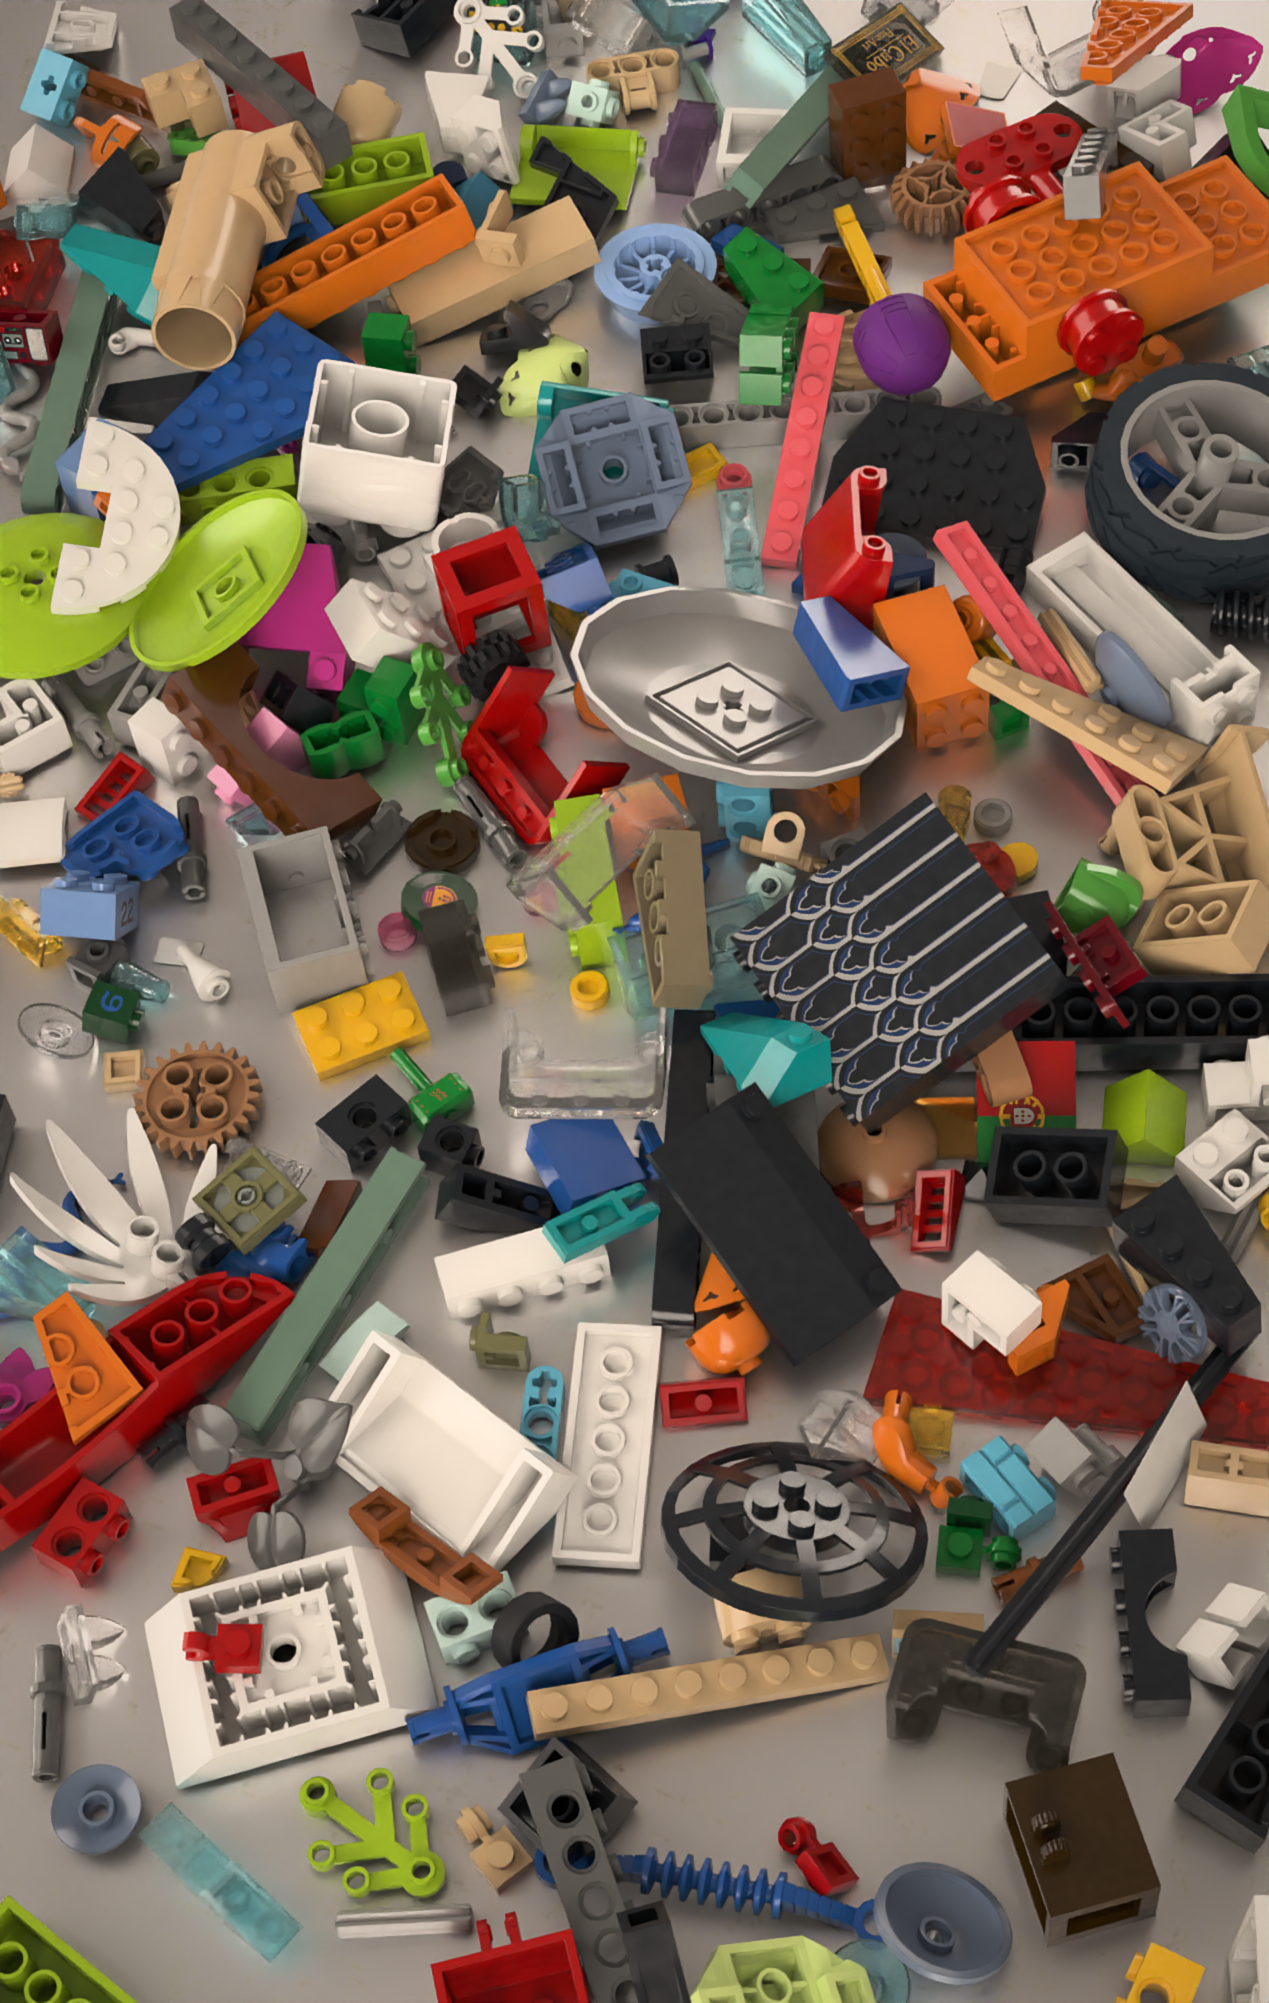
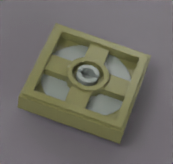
(249, 1199)

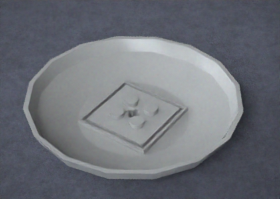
(723, 690)

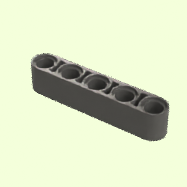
(717, 210)

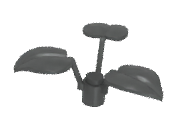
(319, 1433)

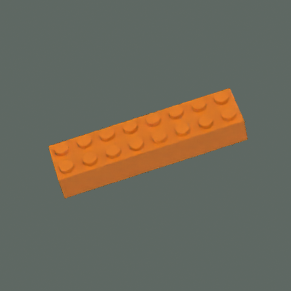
(361, 257)

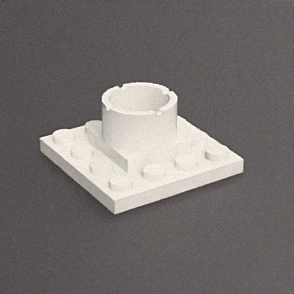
(413, 576)

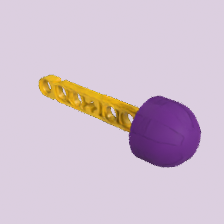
(900, 335)

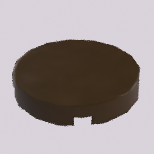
(442, 842)

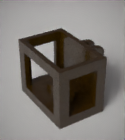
(1080, 1849)

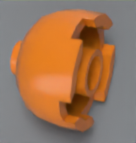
(731, 1342)

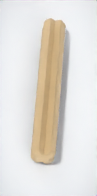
(1071, 651)

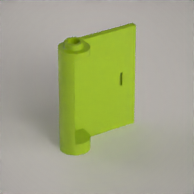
(603, 152)

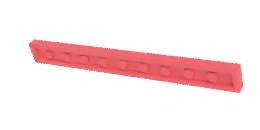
(1020, 634)

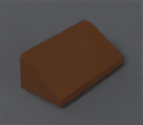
(329, 1213)

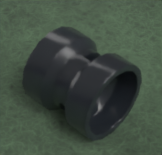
(204, 1243)

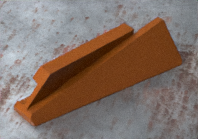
(114, 93)

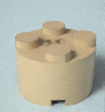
(747, 1631)

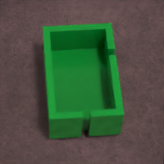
(768, 350)

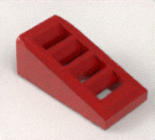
(113, 775)
(926, 1183)

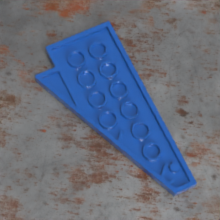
(244, 405)

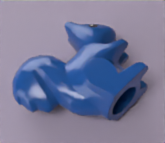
(275, 1257)

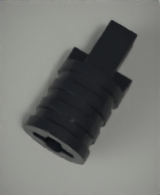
(1013, 564)

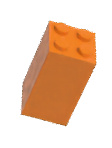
(934, 643)

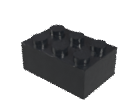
(1056, 1176)

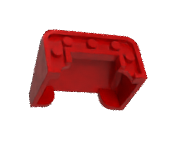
(843, 552)

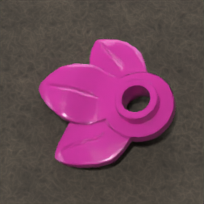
(21, 1384)

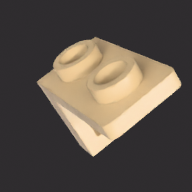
(492, 240)

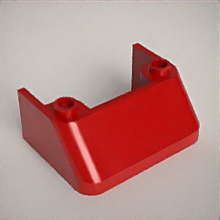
(512, 766)

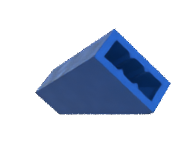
(847, 656)

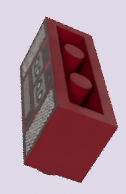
(30, 336)

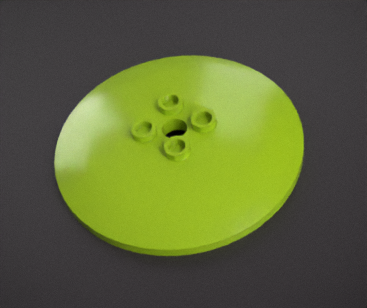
(219, 580)
(32, 638)

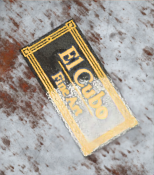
(887, 41)

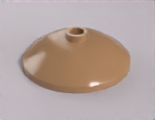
(881, 1162)

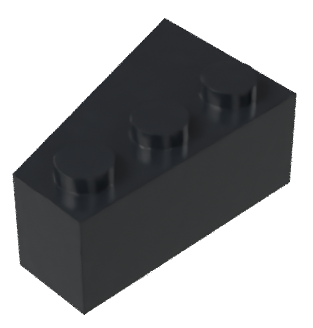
(401, 24)

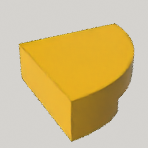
(197, 1569)

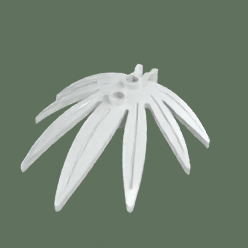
(145, 1248)

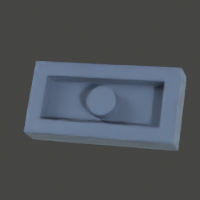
(546, 99)

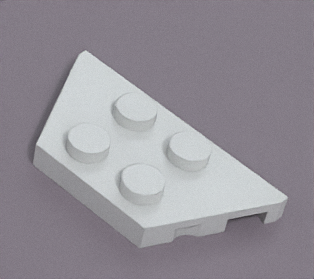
(80, 30)

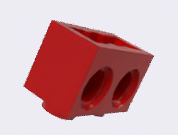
(73, 1528)

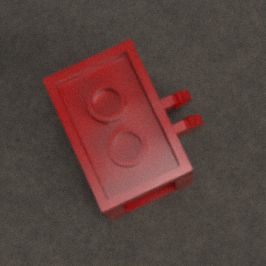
(486, 579)
(521, 1972)

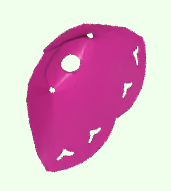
(1214, 64)

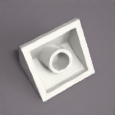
(39, 166)

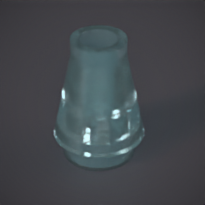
(140, 980)

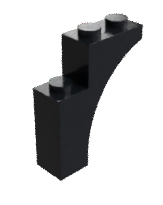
(653, 1954)

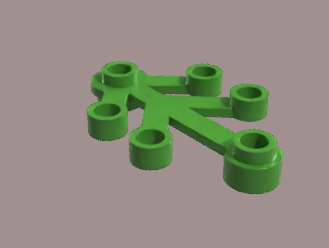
(440, 714)

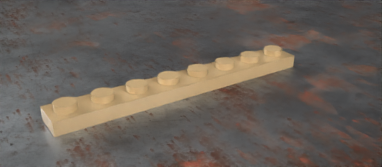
(707, 1686)

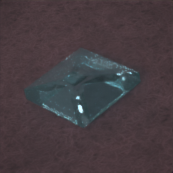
(251, 822)

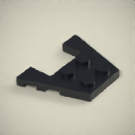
(589, 195)

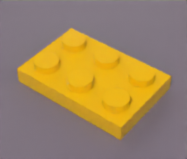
(361, 1025)

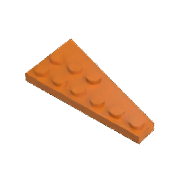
(1127, 33)

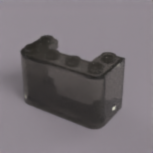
(1024, 1689)

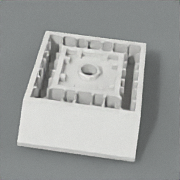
(352, 1674)

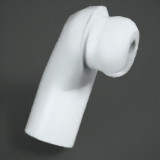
(129, 339)

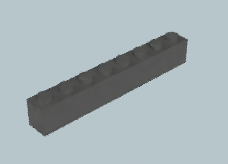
(258, 78)

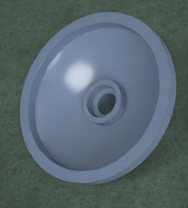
(1129, 681)
(942, 1923)

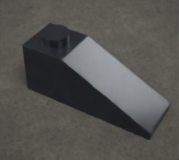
(492, 1202)

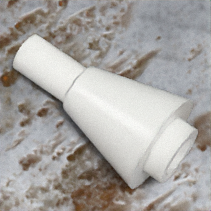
(208, 978)

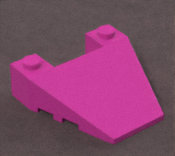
(301, 624)

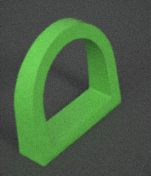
(1243, 115)

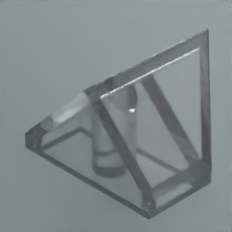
(839, 1427)

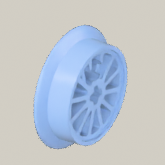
(651, 252)

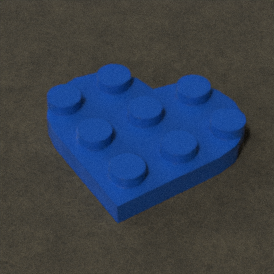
(127, 838)

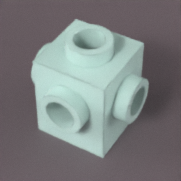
(593, 103)
(773, 882)

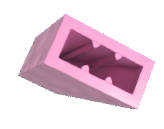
(276, 740)

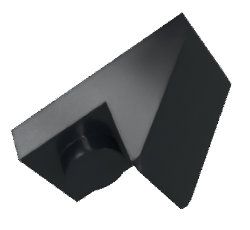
(523, 333)

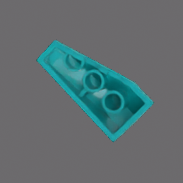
(119, 263)
(774, 1053)

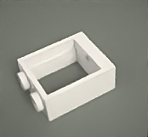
(743, 123)

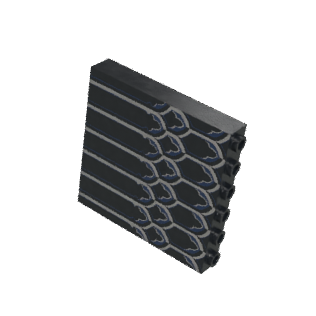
(899, 962)

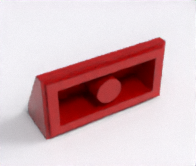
(703, 1401)

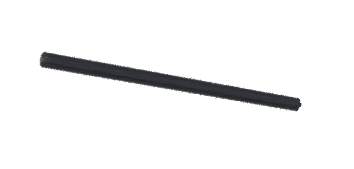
(1084, 1529)

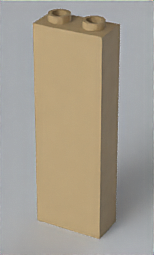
(466, 289)

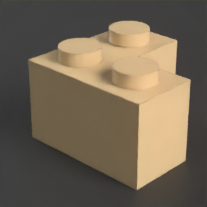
(184, 95)

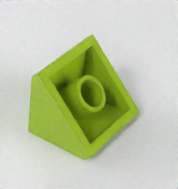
(1148, 1117)

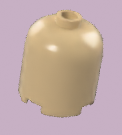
(367, 112)

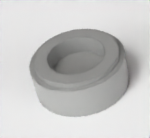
(993, 817)

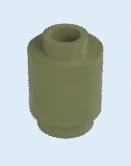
(142, 155)

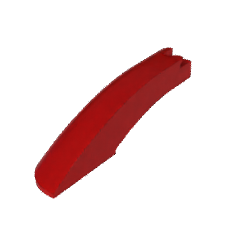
(173, 1352)

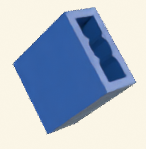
(581, 1160)

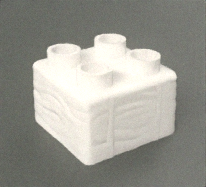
(375, 447)

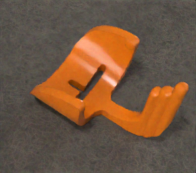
(124, 133)

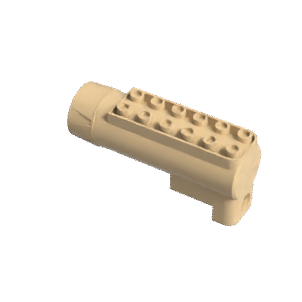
(225, 209)

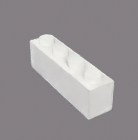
(512, 1271)

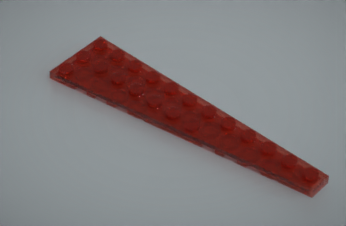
(1084, 1382)

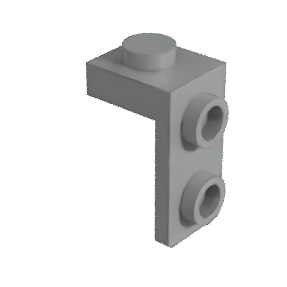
(560, 38)

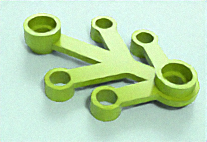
(377, 1840)

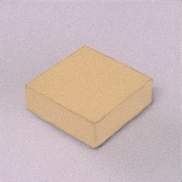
(123, 1070)

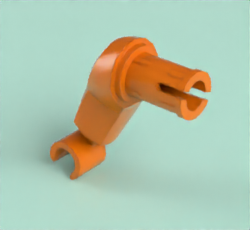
(899, 1455)

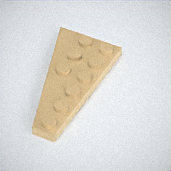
(1120, 738)

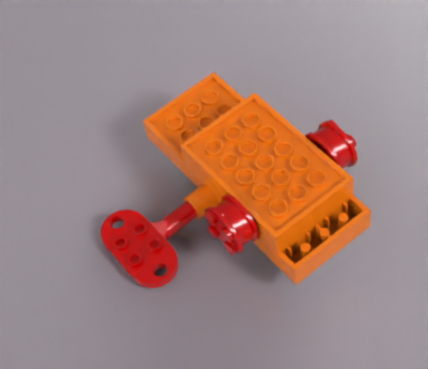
(1083, 292)

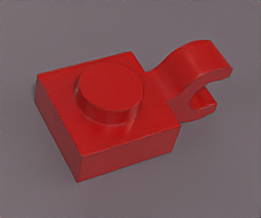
(234, 1649)

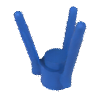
(1149, 473)

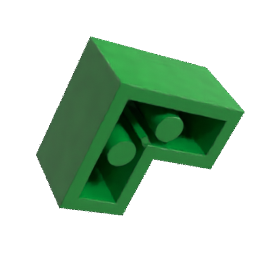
(390, 343)
(386, 696)

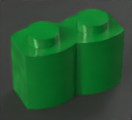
(344, 745)

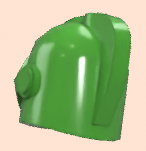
(1096, 892)

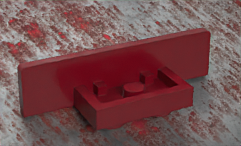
(1105, 959)

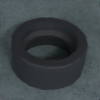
(520, 1614)

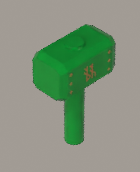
(446, 1098)

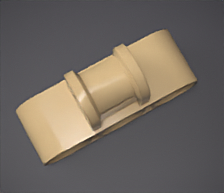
(638, 76)

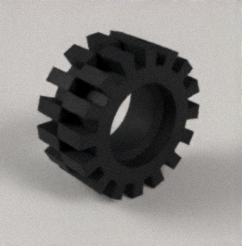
(493, 651)

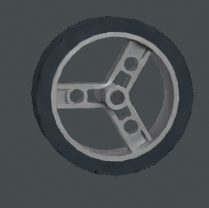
(1199, 418)

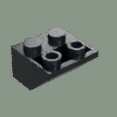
(676, 353)

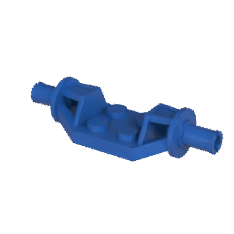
(506, 1690)

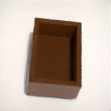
(868, 125)

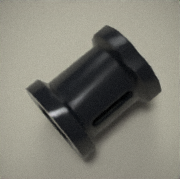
(662, 570)

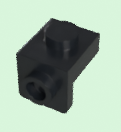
(475, 392)

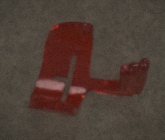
(851, 1197)

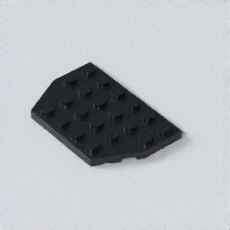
(948, 470)

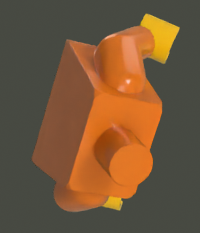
(1151, 356)

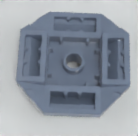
(605, 434)

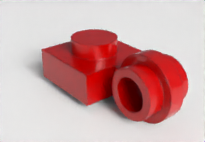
(822, 1864)

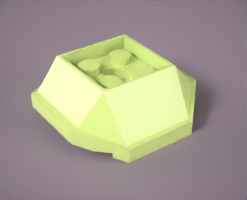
(781, 1972)

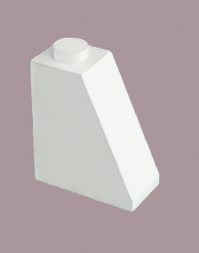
(446, 95)

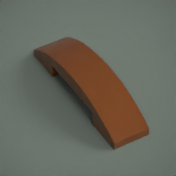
(418, 1553)

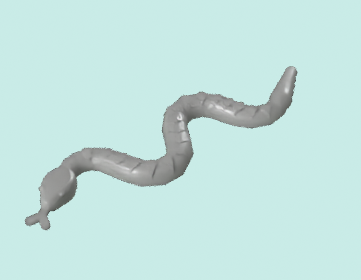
(11, 464)

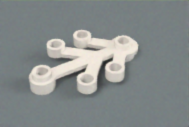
(494, 41)

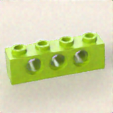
(257, 474)

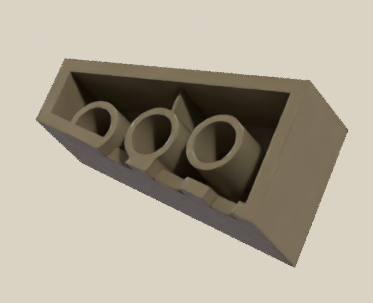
(674, 918)

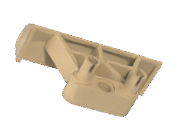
(1230, 790)

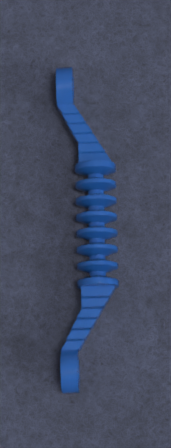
(781, 1896)

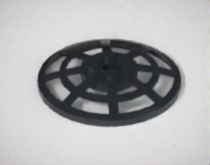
(815, 1525)

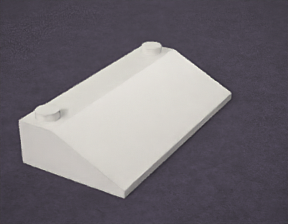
(445, 1454)

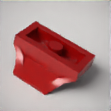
(233, 1497)

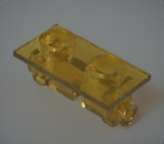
(18, 926)

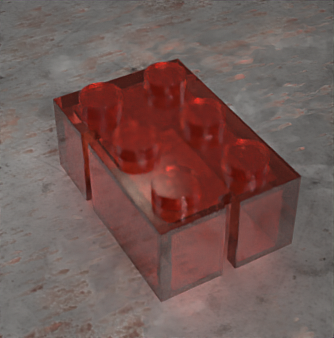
(25, 282)

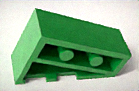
(771, 277)

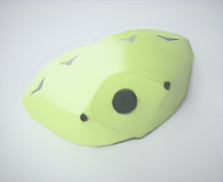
(541, 364)

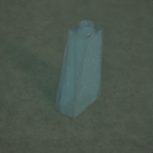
(791, 31)

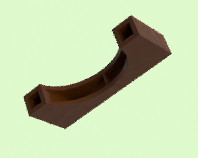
(208, 706)

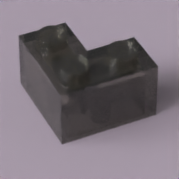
(454, 955)

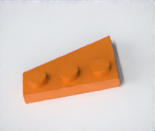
(84, 1367)

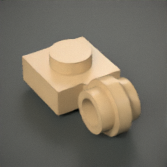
(499, 1856)

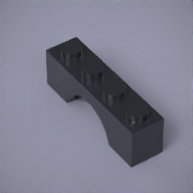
(1157, 1675)

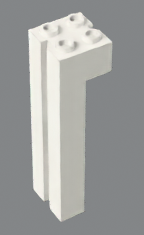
(1099, 595)

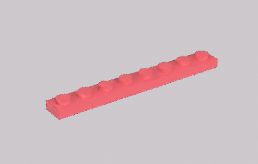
(802, 441)

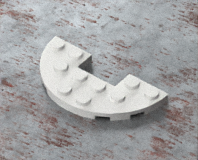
(138, 526)

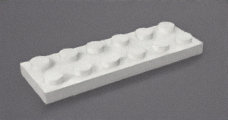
(609, 1445)

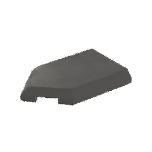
(469, 484)

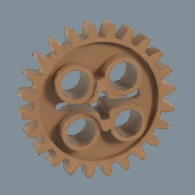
(163, 1099)

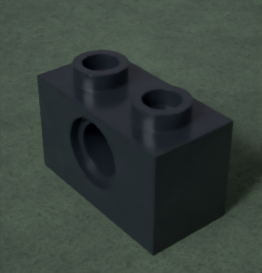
(369, 1104)

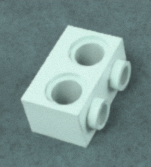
(477, 1636)

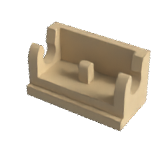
(1228, 1478)

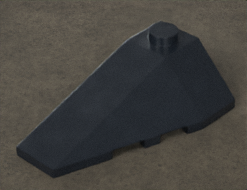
(149, 399)

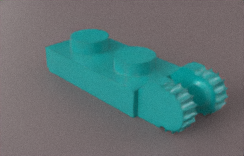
(599, 1222)

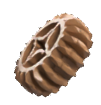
(929, 197)

